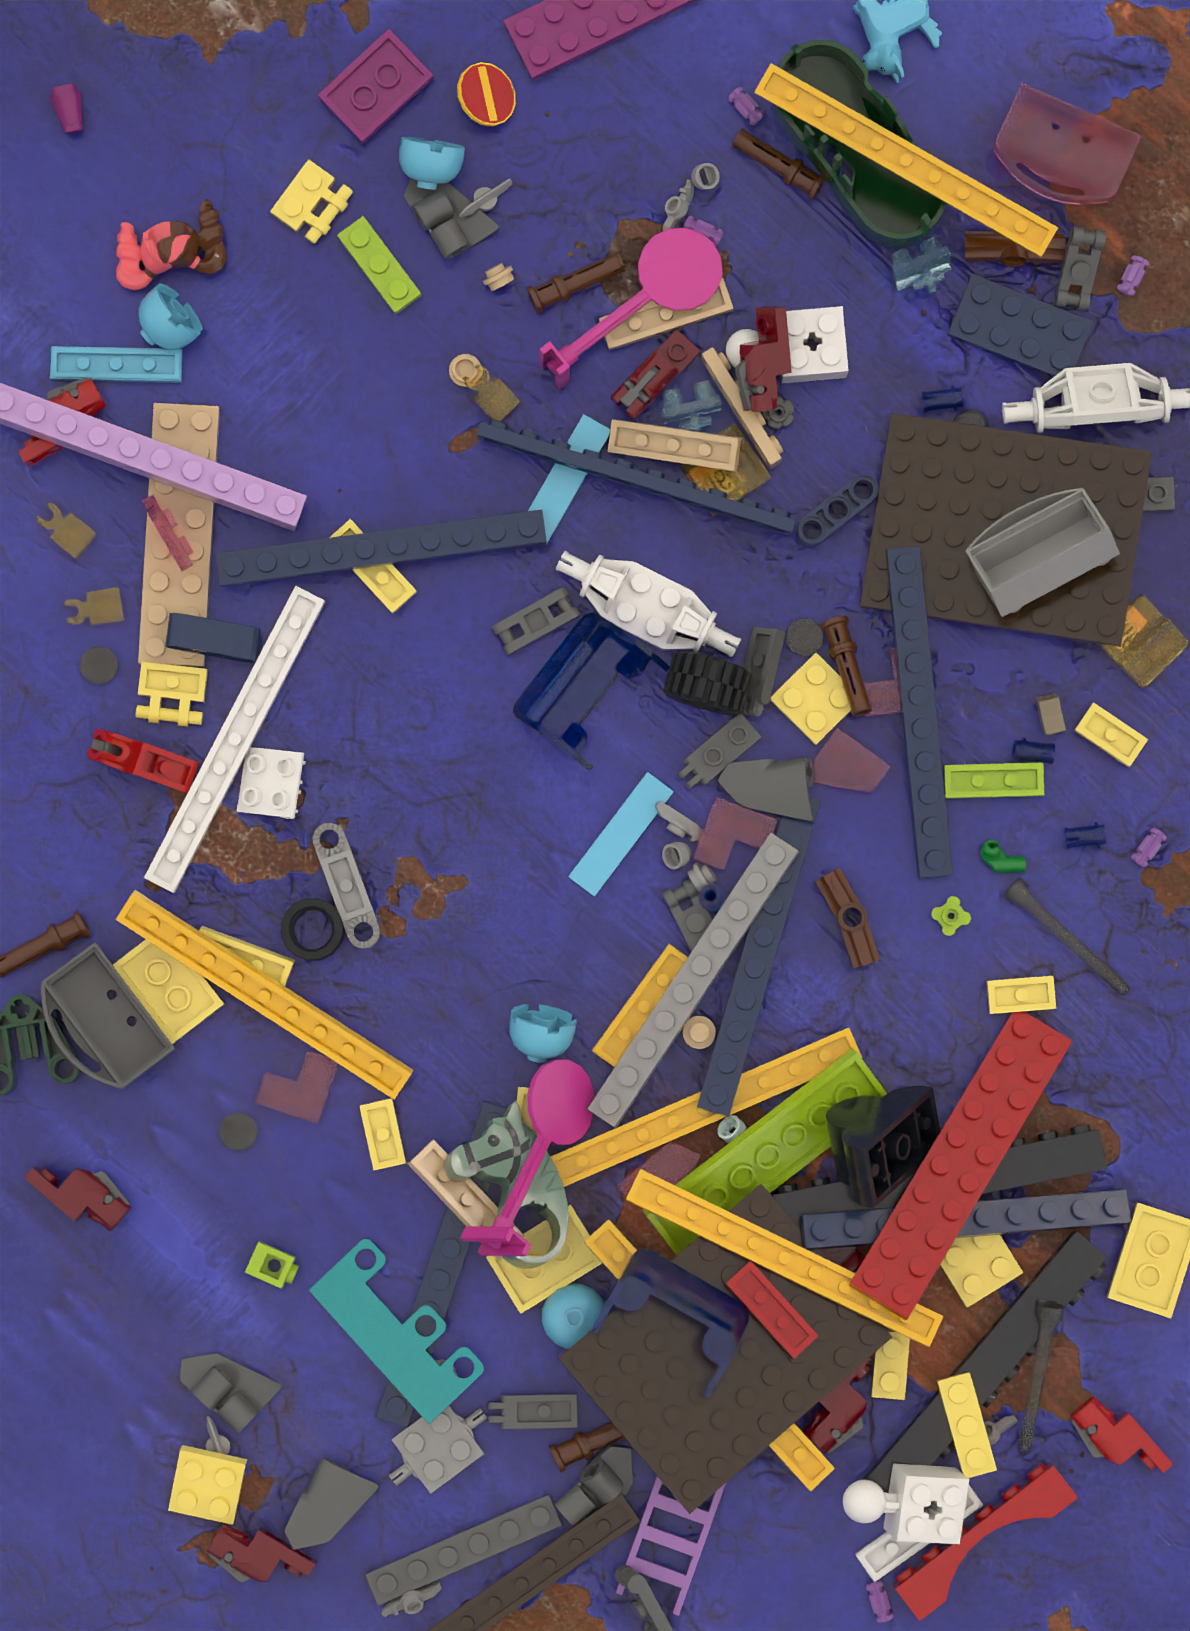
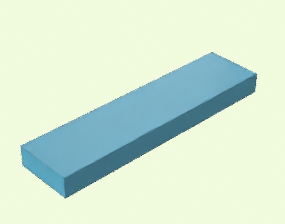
(116, 364)
(565, 482)
(620, 834)

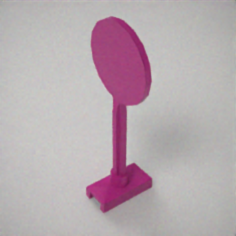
(676, 272)
(560, 1115)

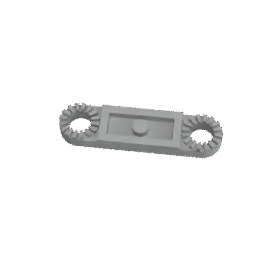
(346, 885)

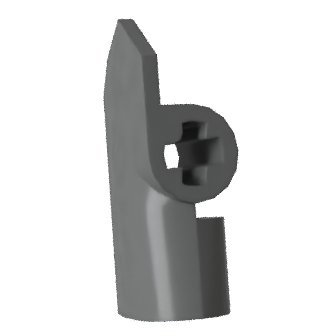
(439, 214)
(771, 785)
(227, 1388)
(598, 1484)
(327, 1504)

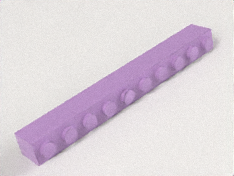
(150, 458)

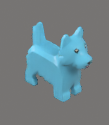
(886, 24)

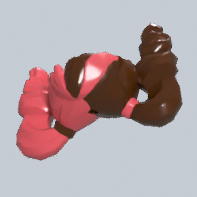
(170, 246)

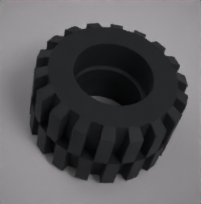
(707, 683)

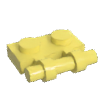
(304, 195)
(171, 683)

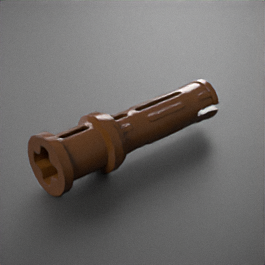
(792, 171)
(561, 287)
(846, 649)
(54, 938)
(584, 1445)

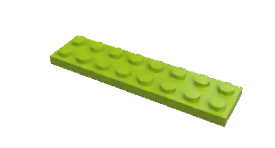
(774, 1145)

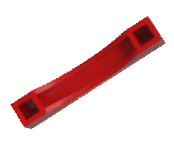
(1038, 1497)

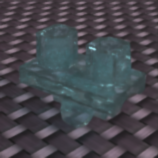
(922, 270)
(705, 403)

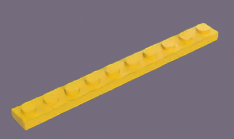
(906, 160)
(264, 994)
(685, 1117)
(773, 1253)
(792, 1445)

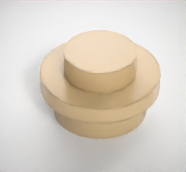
(498, 276)
(463, 366)
(699, 1032)

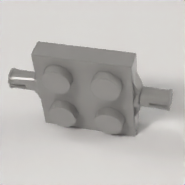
(438, 1449)

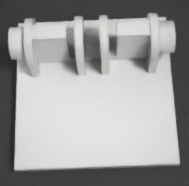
(270, 782)

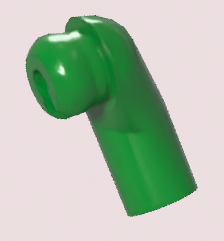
(999, 861)

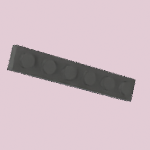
(463, 1549)

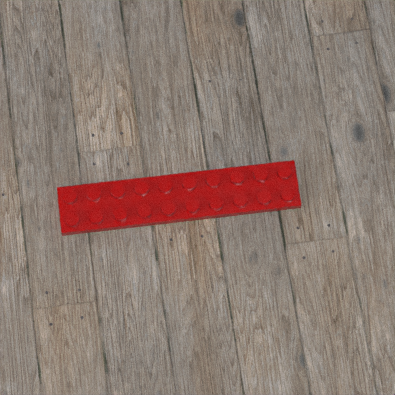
(960, 1164)

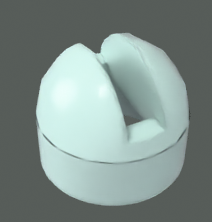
(727, 1124)

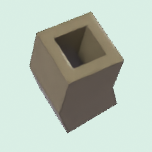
(1050, 714)

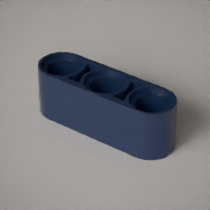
(844, 496)
(212, 637)

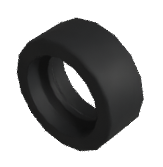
(289, 920)

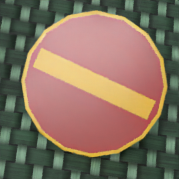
(486, 94)

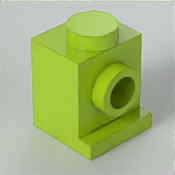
(259, 1265)

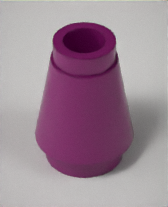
(68, 107)

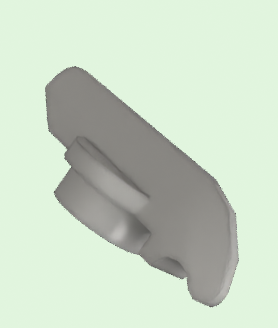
(485, 198)
(677, 206)
(679, 823)
(995, 1430)
(216, 1442)
(411, 1601)

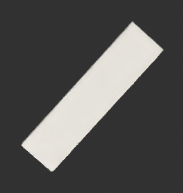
(886, 1553)

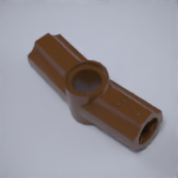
(995, 247)
(857, 939)

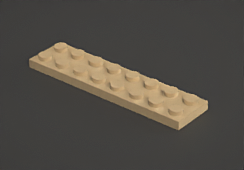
(164, 584)

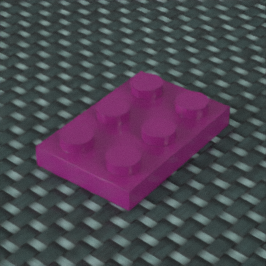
(375, 86)

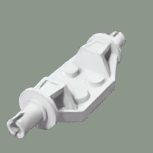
(1098, 396)
(648, 604)

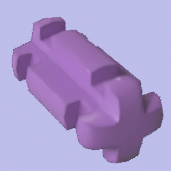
(746, 106)
(705, 228)
(1133, 275)
(1149, 847)
(879, 1601)

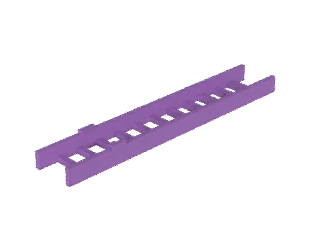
(671, 1541)

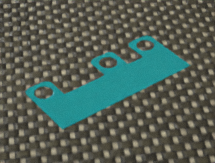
(388, 1343)

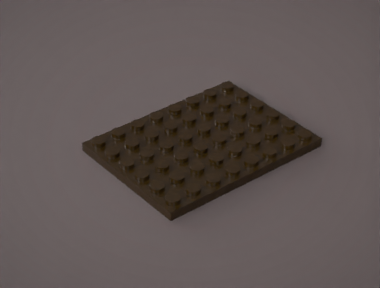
(957, 479)
(651, 1368)

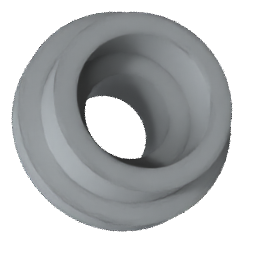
(701, 876)

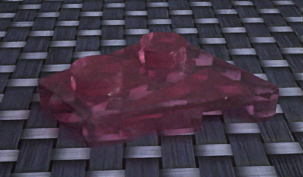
(164, 524)
(848, 764)
(669, 1164)

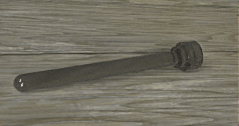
(1021, 895)
(1049, 1316)

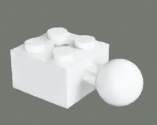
(820, 324)
(920, 1505)

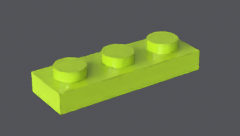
(379, 265)
(993, 780)

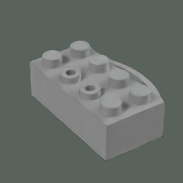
(1040, 548)

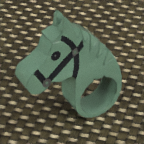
(499, 1160)

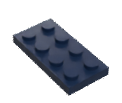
(1019, 327)

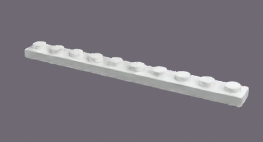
(234, 739)

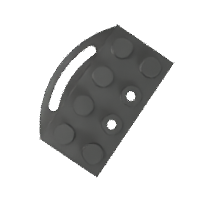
(100, 1023)

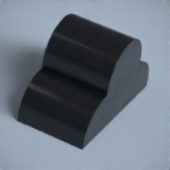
(881, 1140)

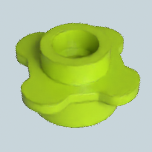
(950, 925)

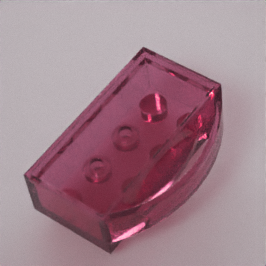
(1061, 153)

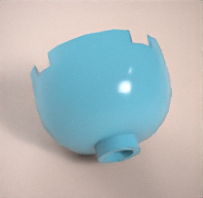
(430, 161)
(166, 320)
(542, 1032)
(570, 1313)

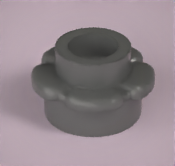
(784, 419)

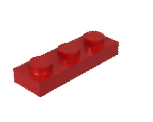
(771, 1309)

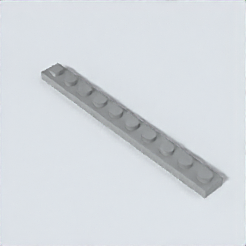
(693, 980)

